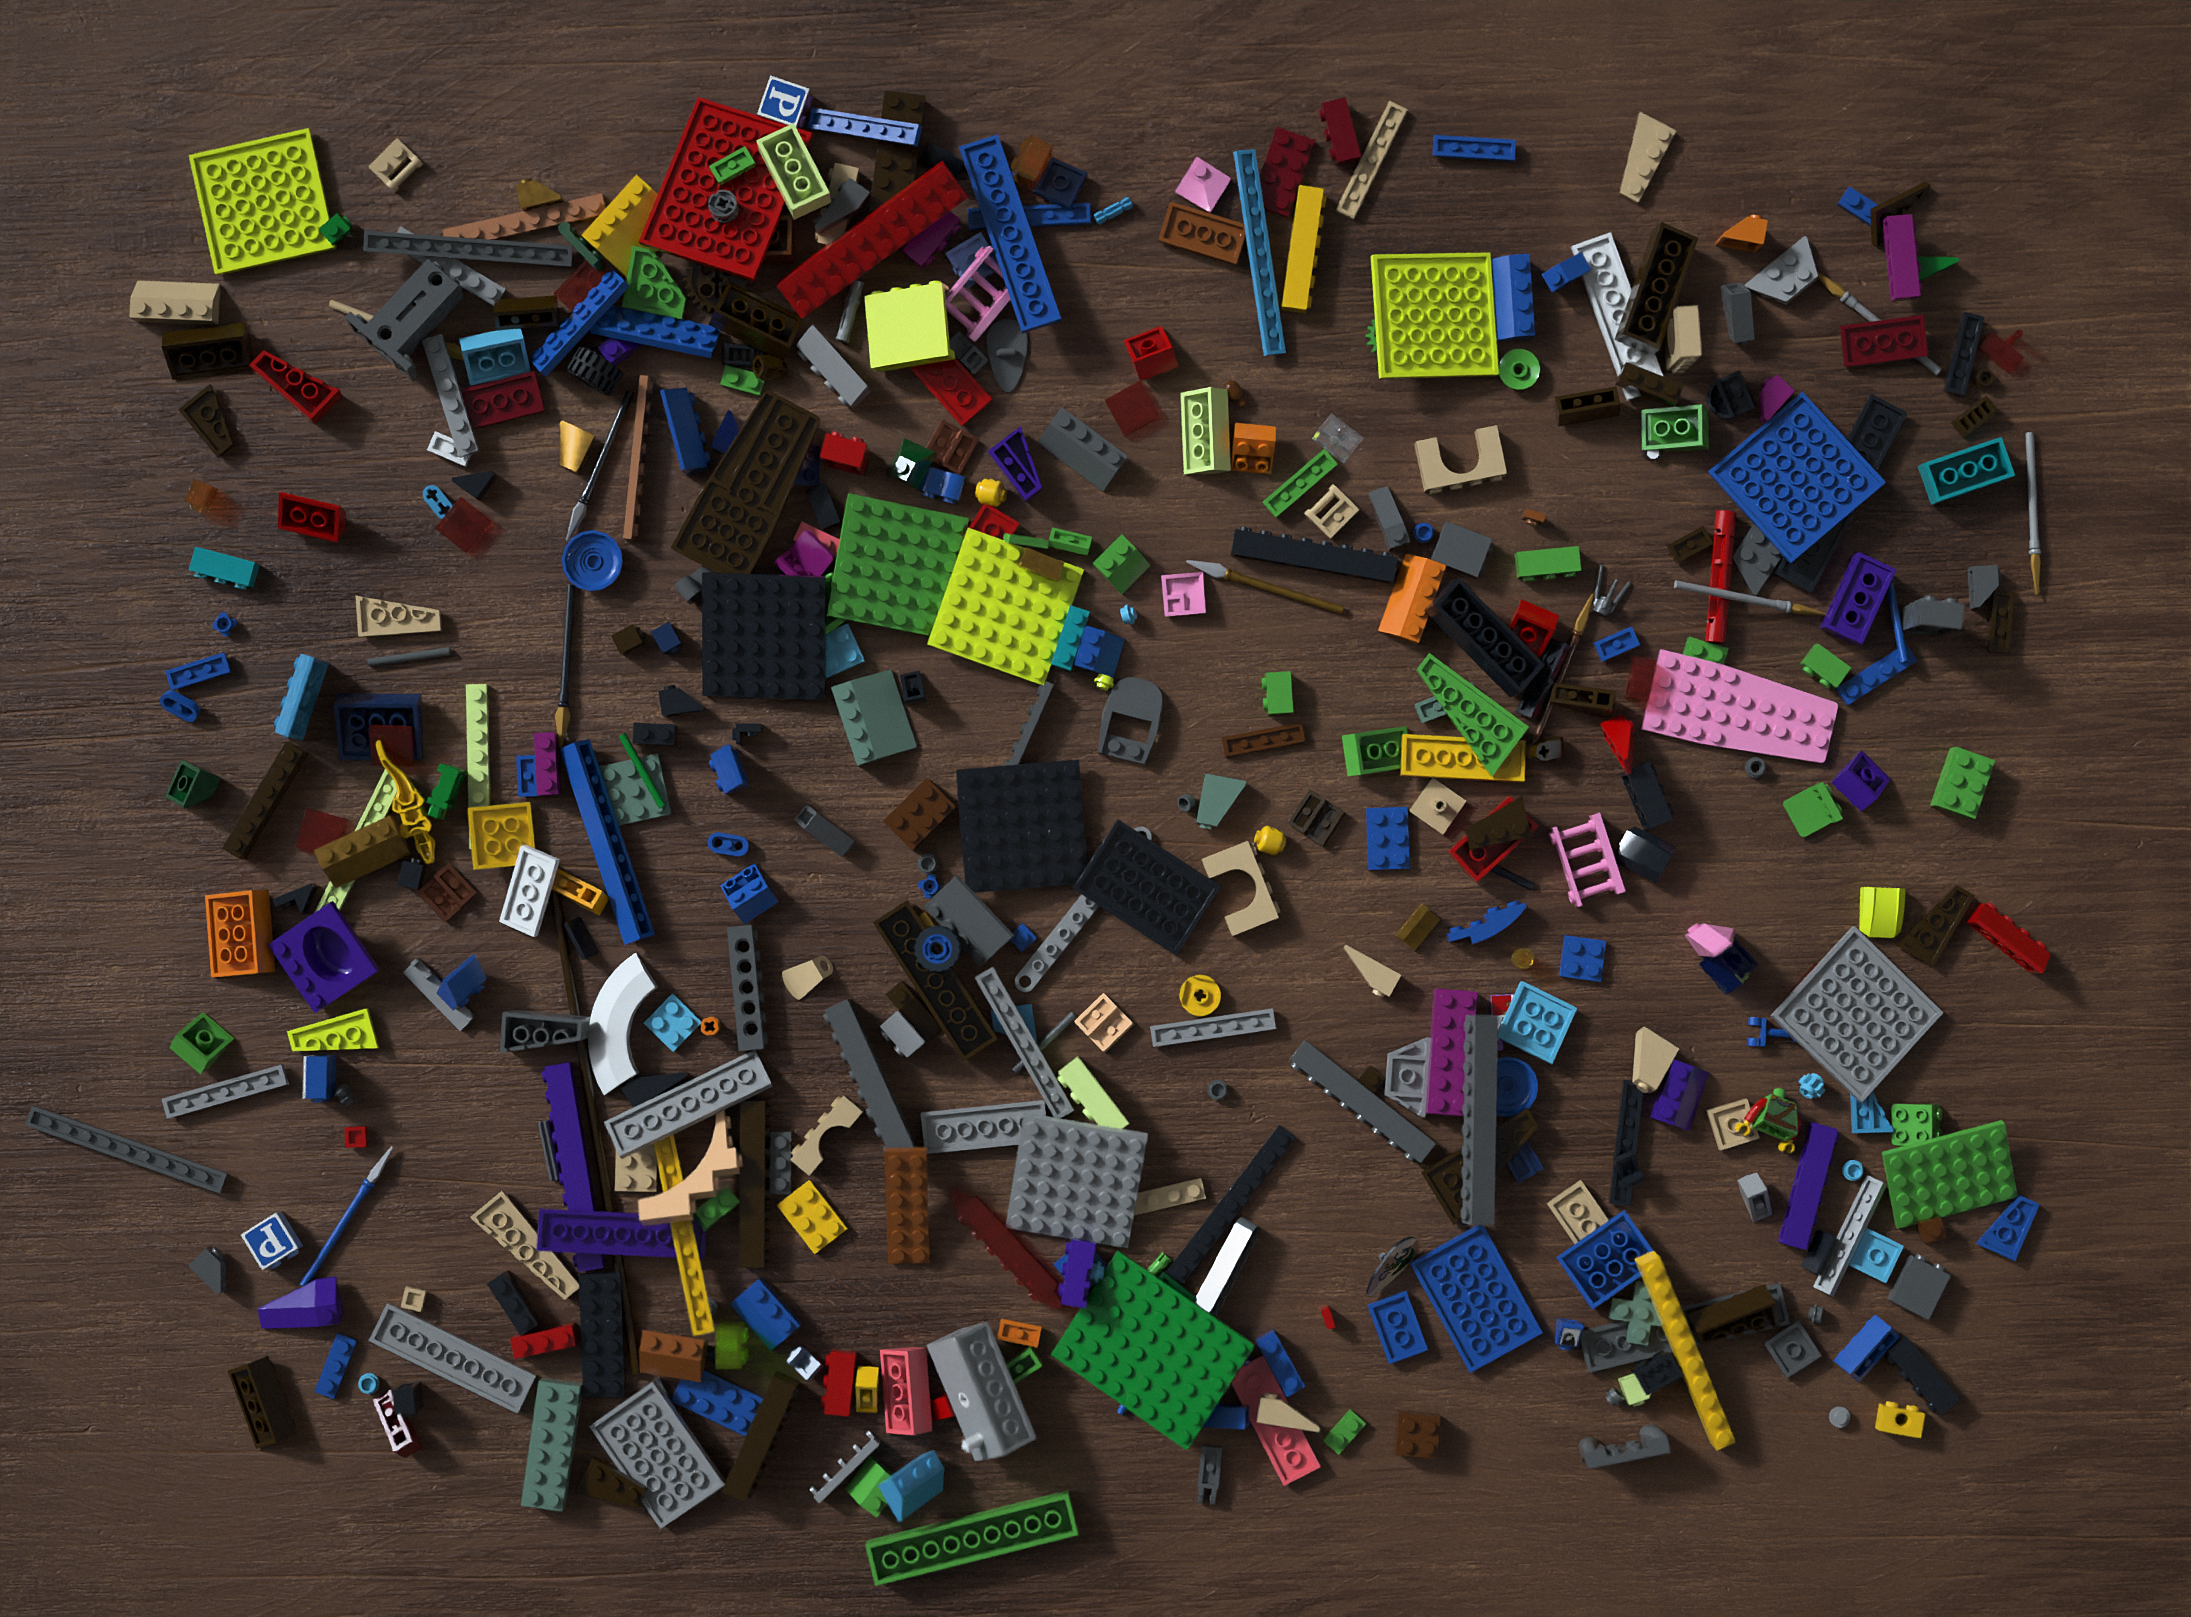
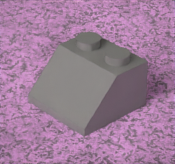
(902, 1034)

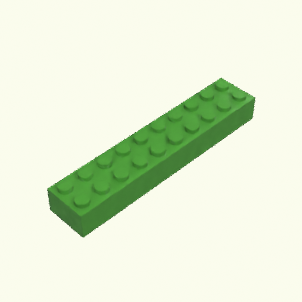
(971, 1537)

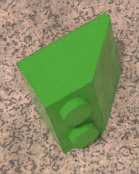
(1121, 564)
(201, 1043)
(865, 1486)

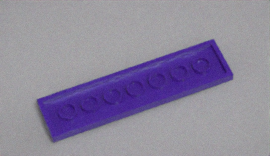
(607, 1234)

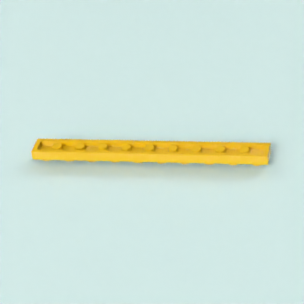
(684, 1243)

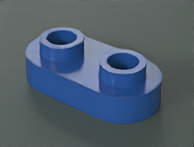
(180, 706)
(728, 844)

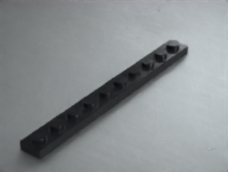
(1230, 1204)

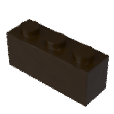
(526, 312)
(1649, 384)
(1587, 406)

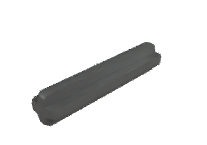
(549, 1150)

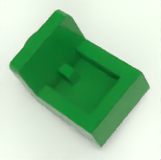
(336, 228)

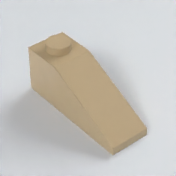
(1375, 974)
(1280, 1413)

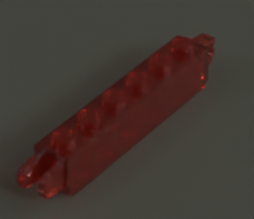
(1007, 1247)

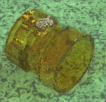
(1519, 958)

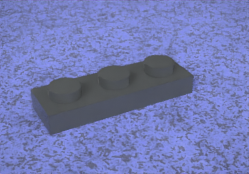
(780, 1162)

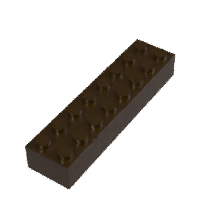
(941, 990)

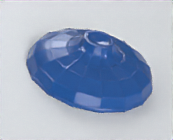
(592, 560)
(1515, 1086)

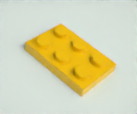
(812, 1216)

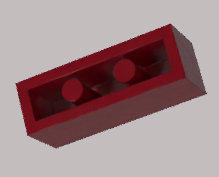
(1339, 132)

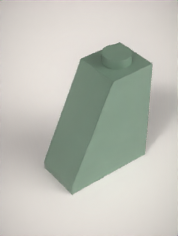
(1216, 798)

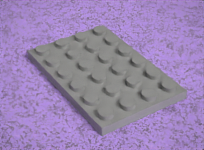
(659, 1451)

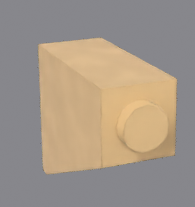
(1651, 1059)

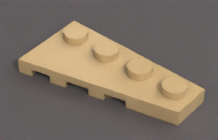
(1646, 152)
(392, 618)

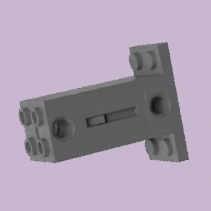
(410, 316)

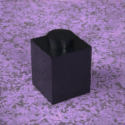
(412, 874)

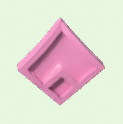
(1202, 185)
(1183, 594)

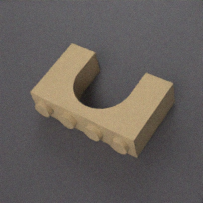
(1682, 340)
(1437, 476)
(1242, 858)

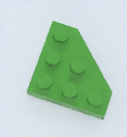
(652, 286)

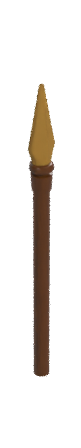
(1574, 641)

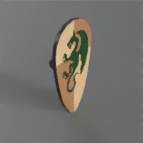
(1393, 1263)

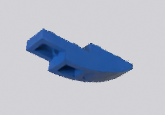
(1495, 921)

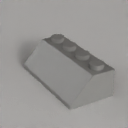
(832, 367)

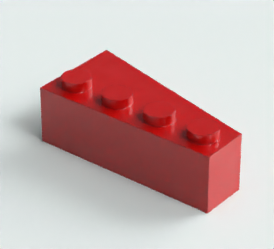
(301, 390)

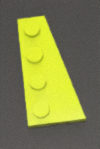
(342, 1032)

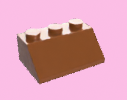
(672, 1355)

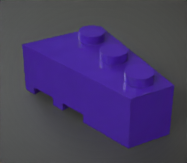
(1016, 464)
(1077, 1272)

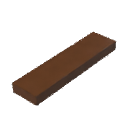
(1263, 739)

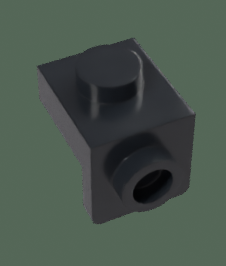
(1628, 1169)

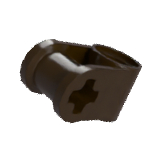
(1545, 750)

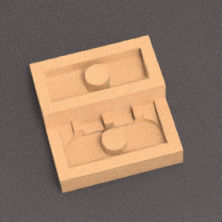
(1104, 1023)

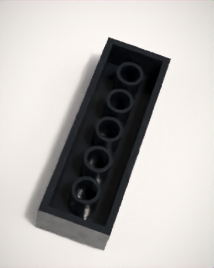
(1484, 637)

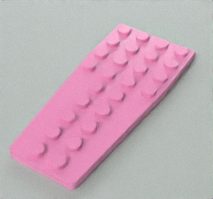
(1736, 710)

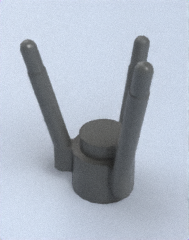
(1604, 604)

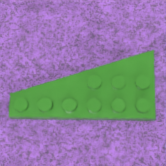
(1480, 720)

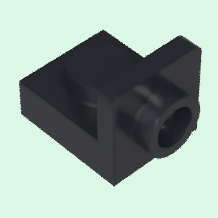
(749, 729)

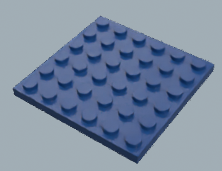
(1796, 477)

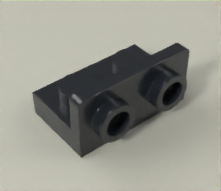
(1657, 1372)

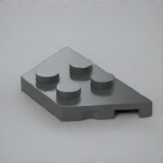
(1755, 559)

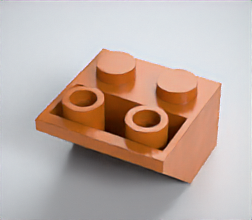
(1253, 448)

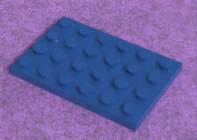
(1475, 1297)

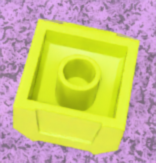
(1881, 911)

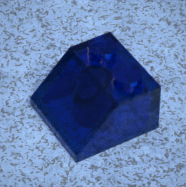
(1729, 967)

